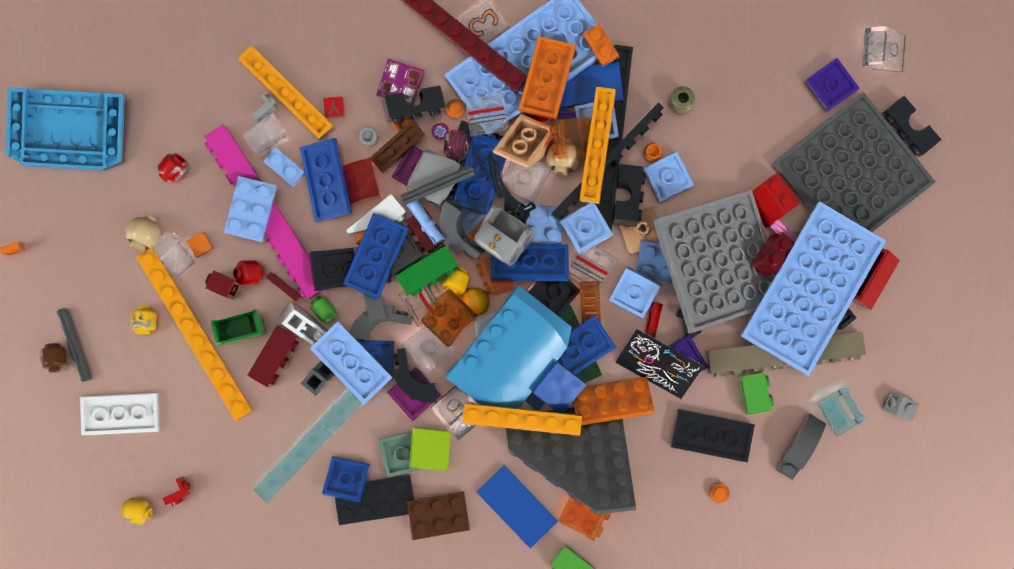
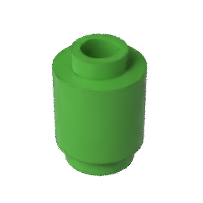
(323, 309)

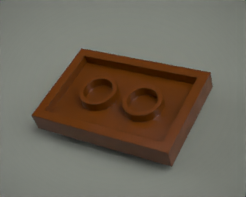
(437, 515)

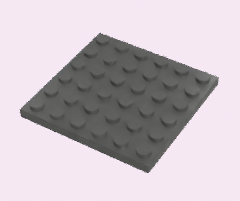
(855, 166)

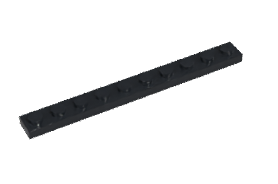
(609, 184)

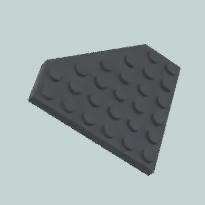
(586, 466)

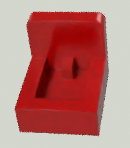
(176, 497)

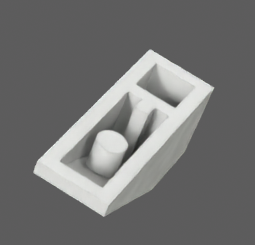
(387, 208)
(302, 323)

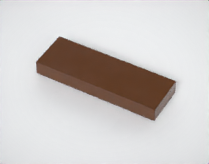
(398, 146)

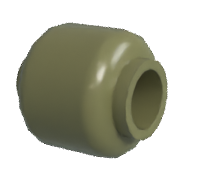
(683, 93)

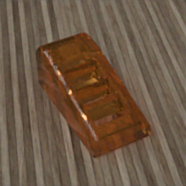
(590, 289)

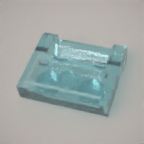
(836, 413)

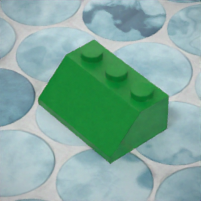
(426, 270)

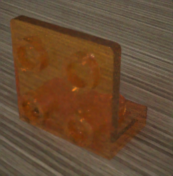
(492, 287)

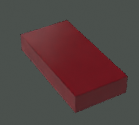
(284, 287)

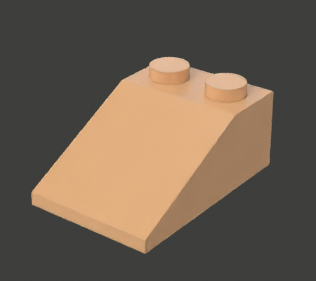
(525, 141)

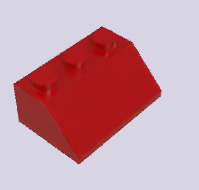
(876, 279)

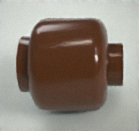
(53, 357)

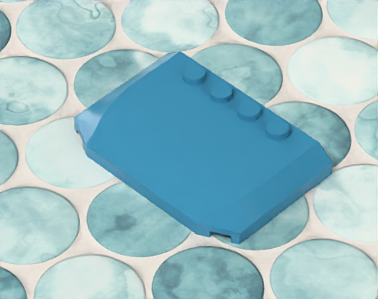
(64, 128)
(511, 352)

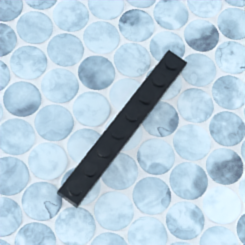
(614, 156)

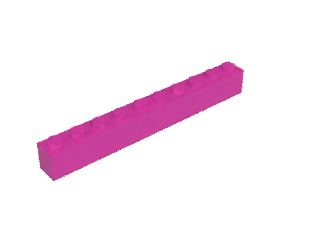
(278, 229)

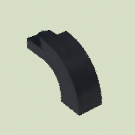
(409, 385)

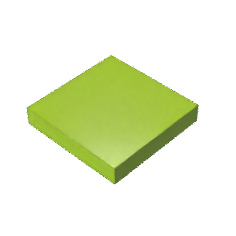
(429, 449)

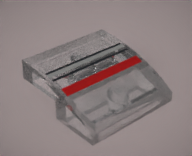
(486, 113)
(591, 266)
(422, 302)

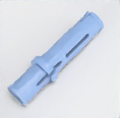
(426, 223)

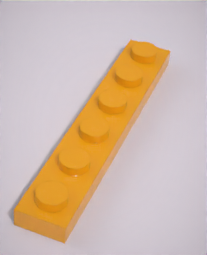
(285, 92)
(597, 145)
(522, 419)

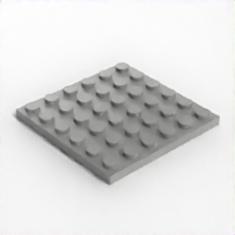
(711, 259)

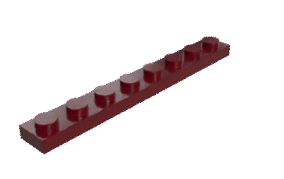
(469, 42)

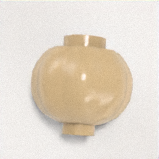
(563, 166)
(142, 232)

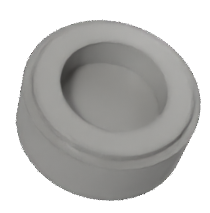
(367, 136)

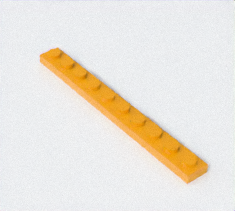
(194, 334)

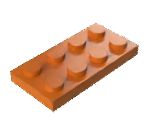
(547, 77)
(614, 401)

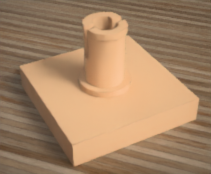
(643, 231)

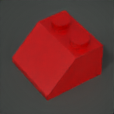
(774, 199)

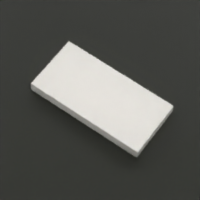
(120, 414)

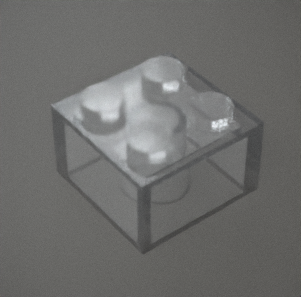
(524, 181)
(427, 350)

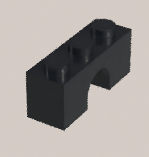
(397, 109)
(898, 116)
(627, 212)

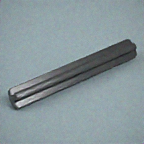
(437, 185)
(73, 344)

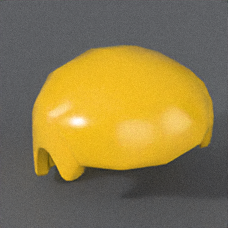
(476, 299)

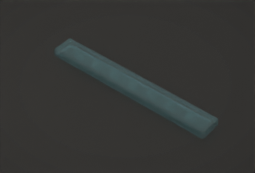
(307, 446)

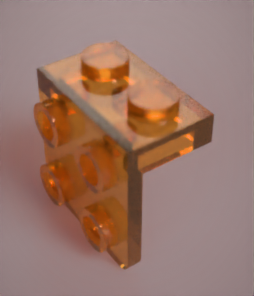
(570, 132)
(448, 317)
(581, 519)

